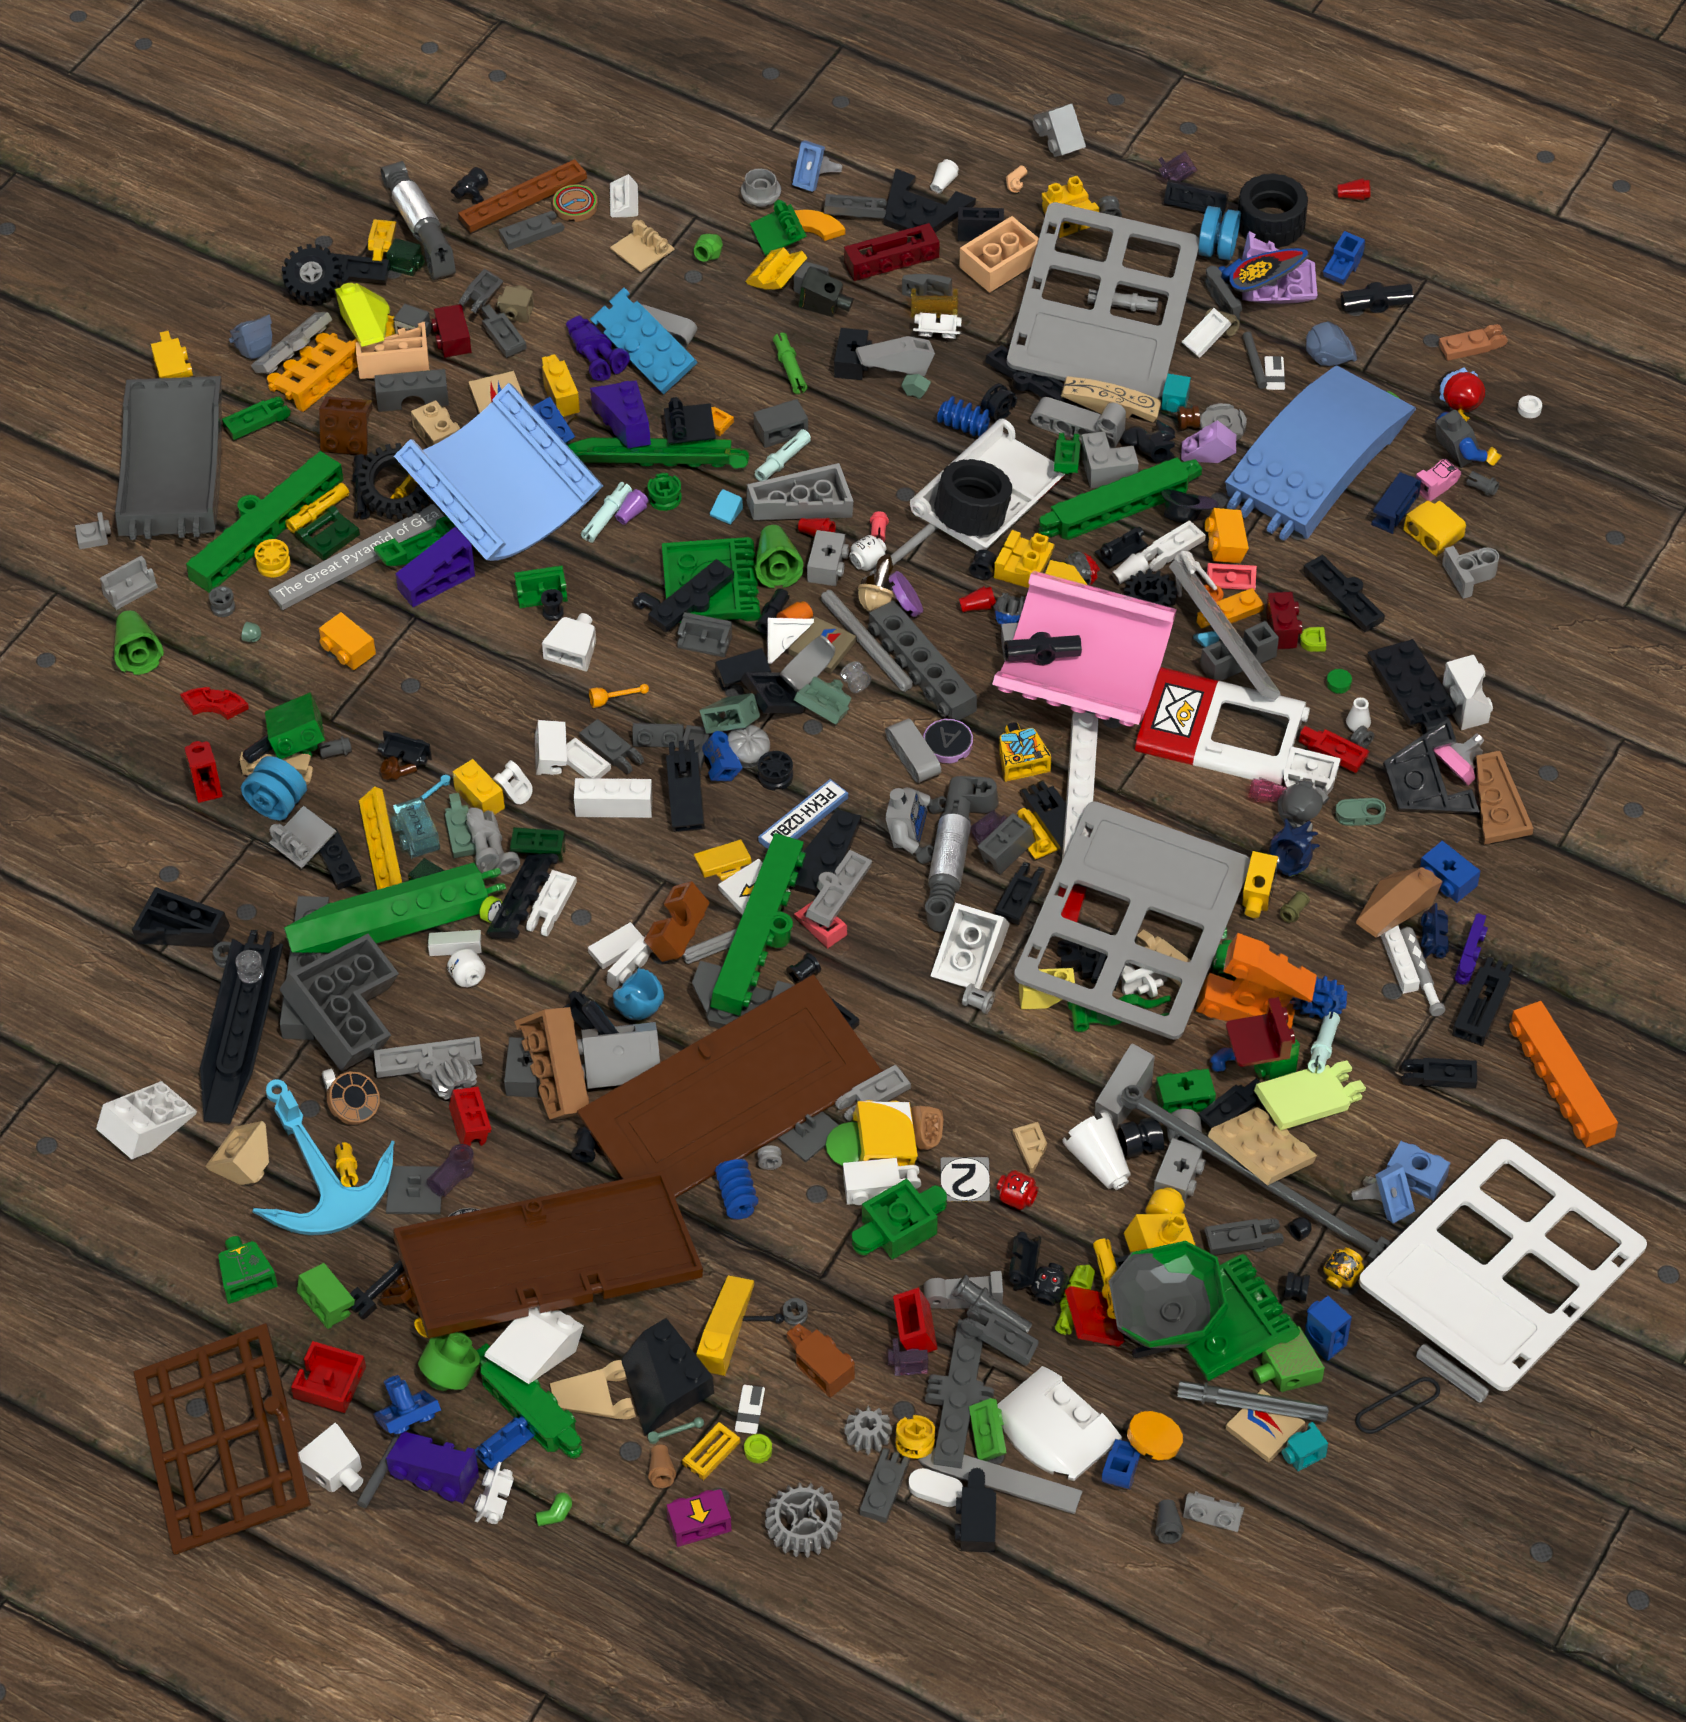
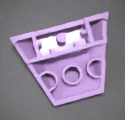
(1292, 288)

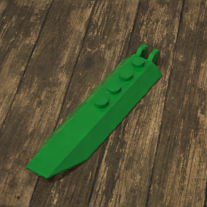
(694, 454)
(394, 910)

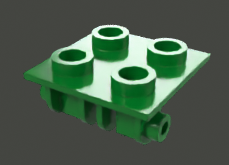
(778, 228)

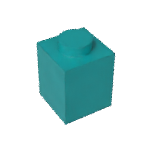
(1175, 392)

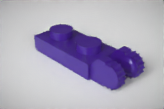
(1471, 950)

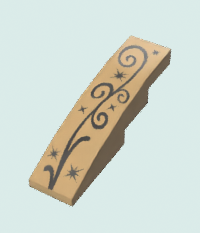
(1098, 394)

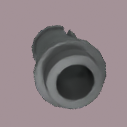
(1483, 483)
(335, 747)

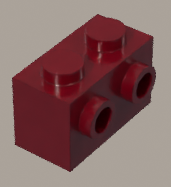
(1282, 618)

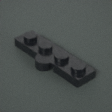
(363, 269)
(1022, 381)
(1344, 592)
(691, 596)

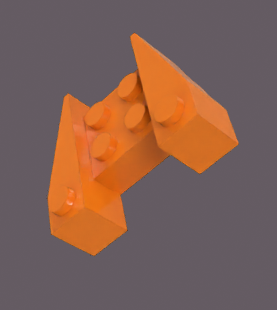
(1258, 978)

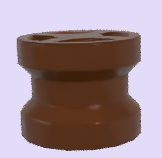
(1188, 417)

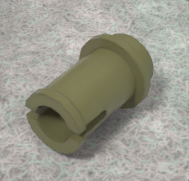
(1291, 911)

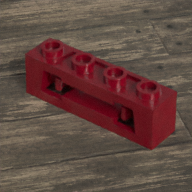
(891, 252)

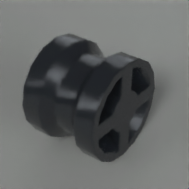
(983, 565)
(1297, 1286)

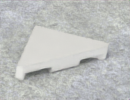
(782, 633)

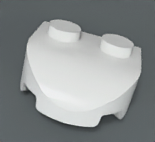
(1311, 767)

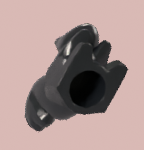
(1153, 444)

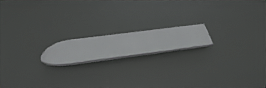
(1013, 1482)

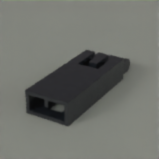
(685, 792)
(1052, 820)
(1479, 1014)

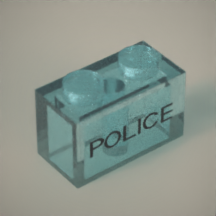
(415, 827)

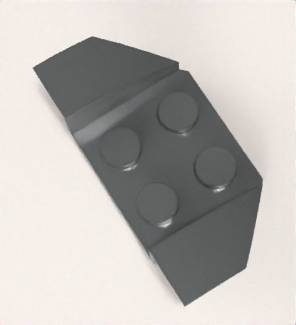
(704, 984)

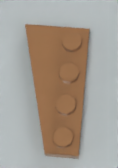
(1500, 804)

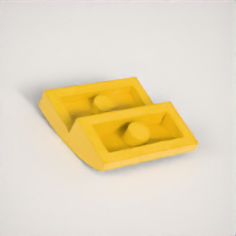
(776, 269)

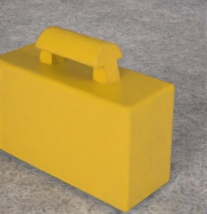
(722, 859)

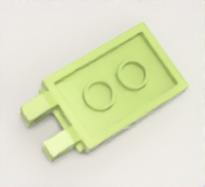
(1309, 1095)

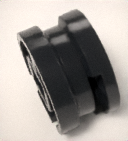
(998, 402)
(775, 771)

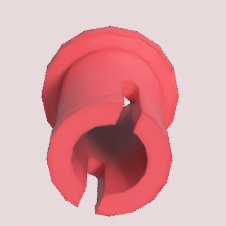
(879, 522)

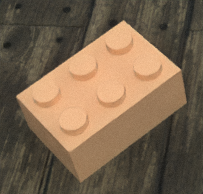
(999, 254)

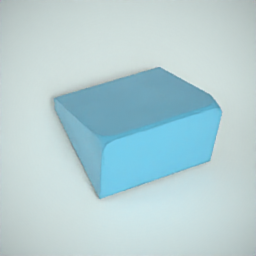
(727, 507)

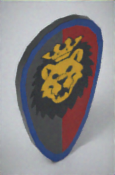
(1266, 268)

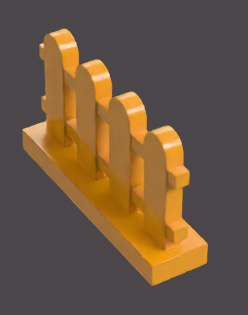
(315, 381)

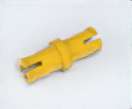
(346, 1164)

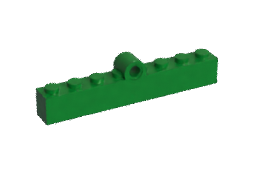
(262, 521)
(760, 925)

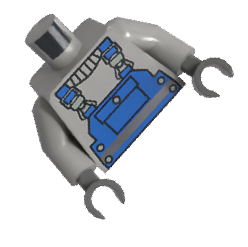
(907, 817)

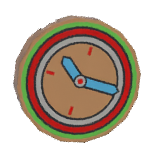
(575, 202)

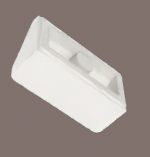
(624, 197)
(449, 942)

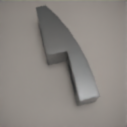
(926, 285)

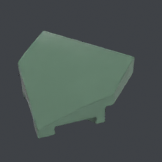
(825, 699)

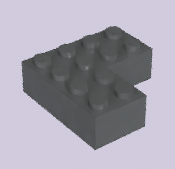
(333, 998)

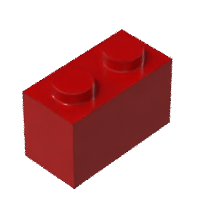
(915, 1320)

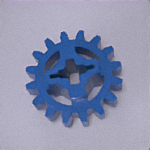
(1326, 998)

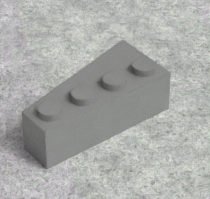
(800, 495)

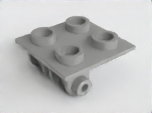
(301, 836)

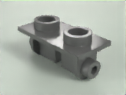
(657, 734)

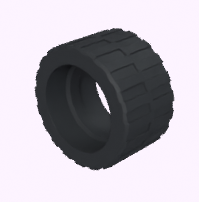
(1273, 192)
(973, 515)

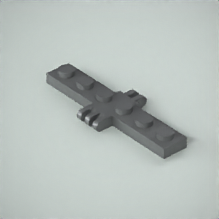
(956, 1395)

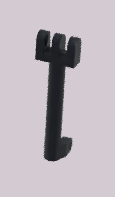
(363, 1300)

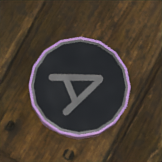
(949, 740)

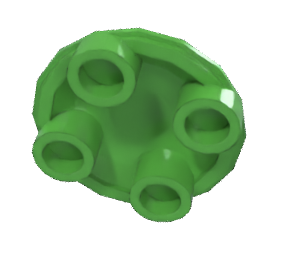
(844, 1143)

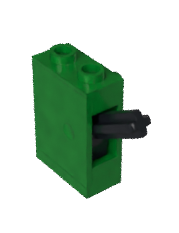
(290, 729)

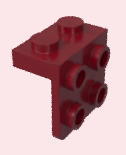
(1261, 1037)

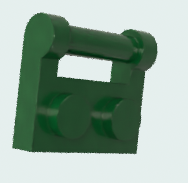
(331, 538)

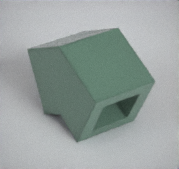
(915, 385)

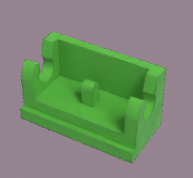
(325, 1295)

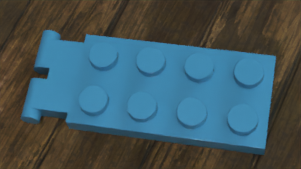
(646, 341)

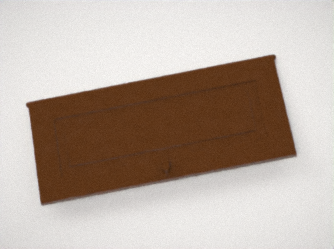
(731, 1089)

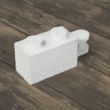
(869, 1178)

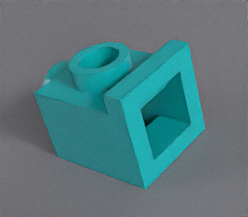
(1305, 1448)

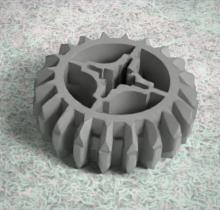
(807, 1529)

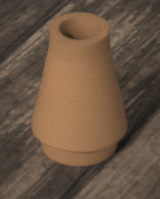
(661, 1467)

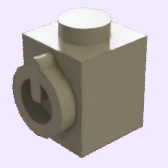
(516, 303)

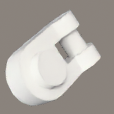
(519, 789)

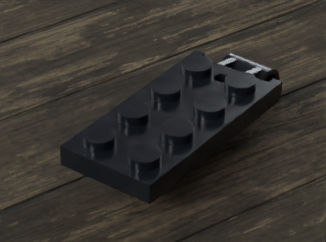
(1412, 684)

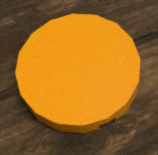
(1155, 1435)

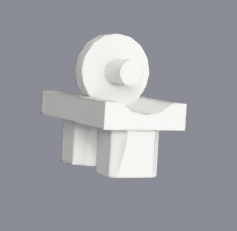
(1141, 981)

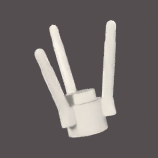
(1192, 566)

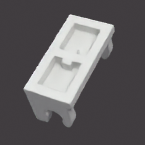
(550, 747)

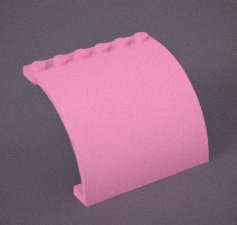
(1119, 643)

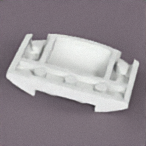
(1055, 1425)

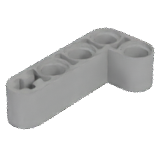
(1071, 420)

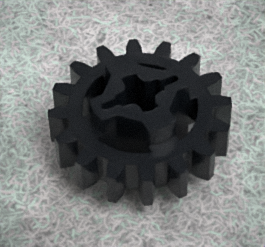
(1151, 588)

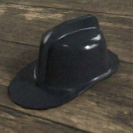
(1185, 507)

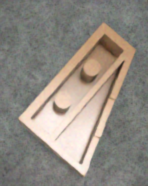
(395, 354)

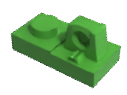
(987, 1429)

